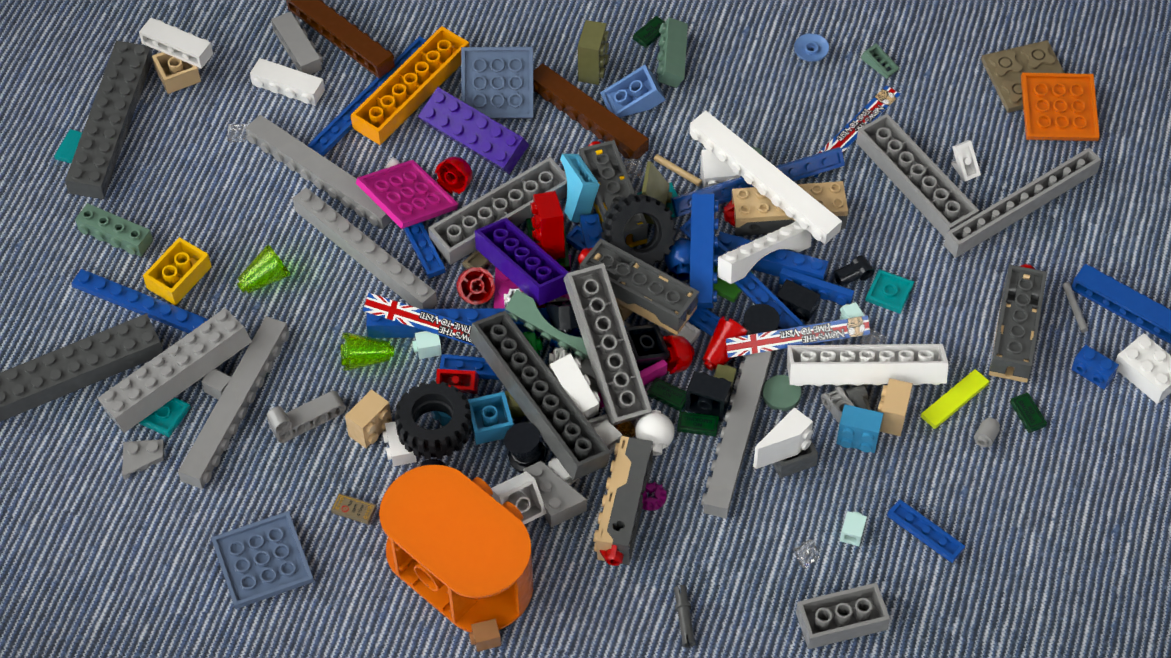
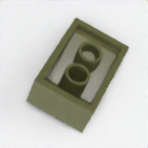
(656, 187)

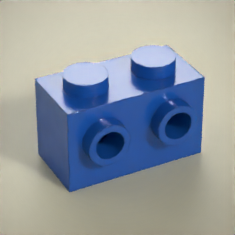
(1095, 367)

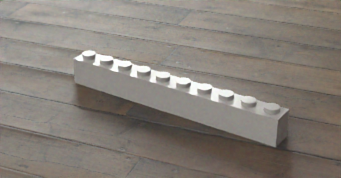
(315, 169)
(1021, 202)
(364, 250)
(233, 403)
(736, 434)

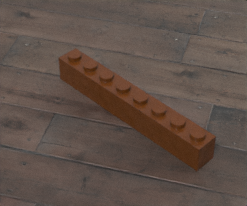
(344, 35)
(589, 112)

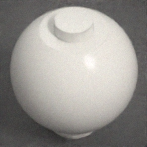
(656, 428)

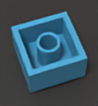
(490, 417)
(859, 428)

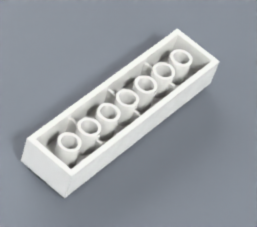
(866, 364)

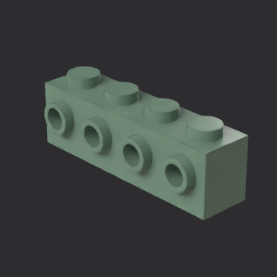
(672, 52)
(114, 230)

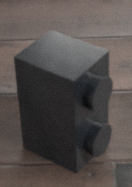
(799, 299)

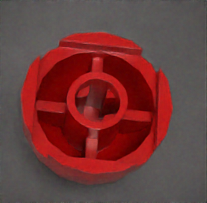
(454, 174)
(475, 285)
(681, 353)

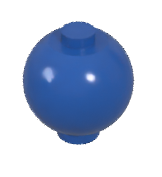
(679, 259)

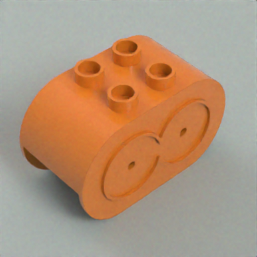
(458, 546)

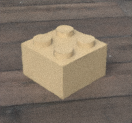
(174, 72)
(894, 406)
(368, 418)

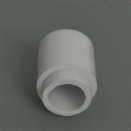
(987, 432)

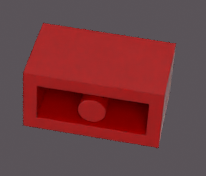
(464, 380)

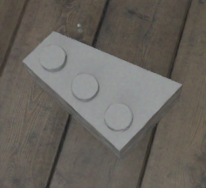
(559, 498)

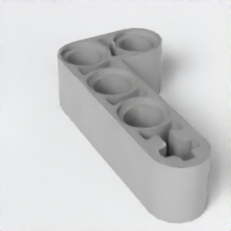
(305, 417)

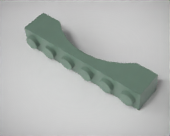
(524, 309)

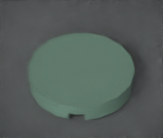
(780, 394)

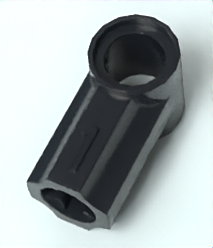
(857, 269)

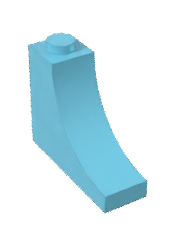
(581, 187)

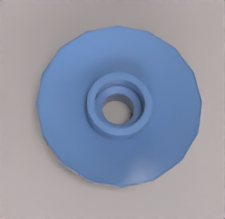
(811, 47)

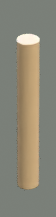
(683, 173)

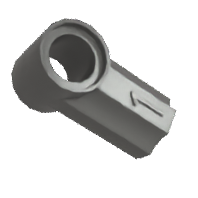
(858, 396)

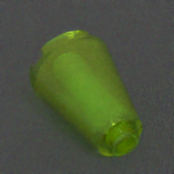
(262, 271)
(364, 351)

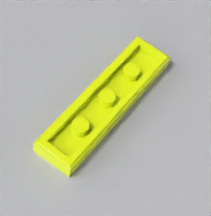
(954, 399)

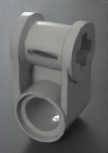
(835, 402)

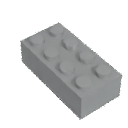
(842, 615)

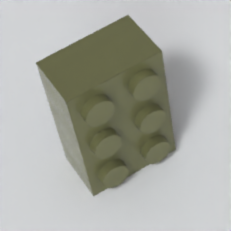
(593, 52)

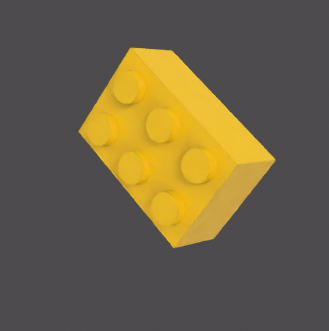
(177, 271)

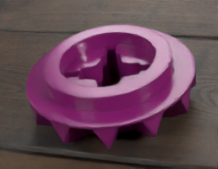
(651, 503)

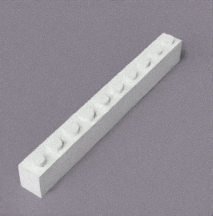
(765, 177)

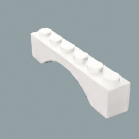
(738, 262)

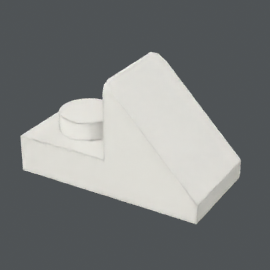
(966, 161)

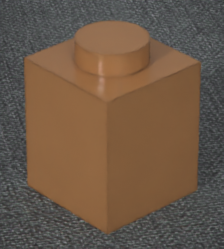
(485, 635)

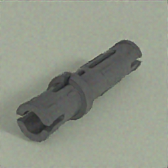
(683, 608)

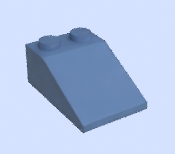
(633, 93)

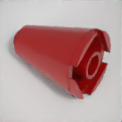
(717, 350)

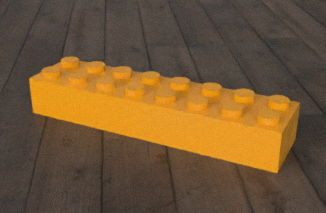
(409, 86)

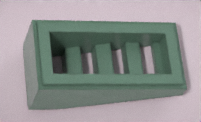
(879, 54)

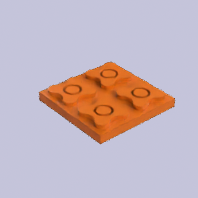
(1060, 106)

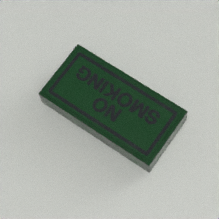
(648, 32)
(667, 394)
(1028, 412)
(697, 424)

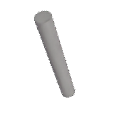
(1075, 307)

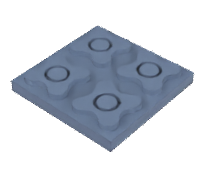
(498, 81)
(262, 560)

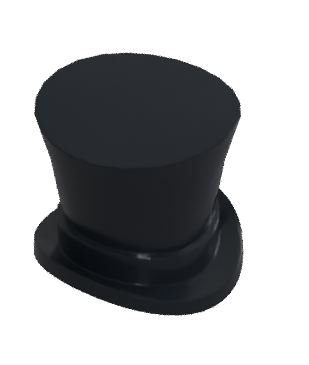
(760, 319)
(524, 446)

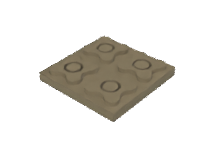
(1007, 66)

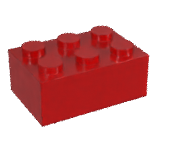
(548, 224)

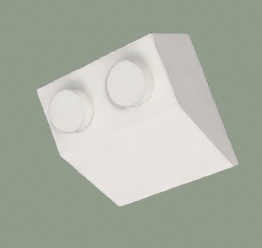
(714, 171)

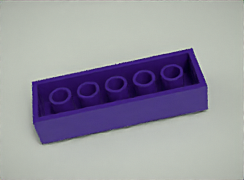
(473, 130)
(521, 261)

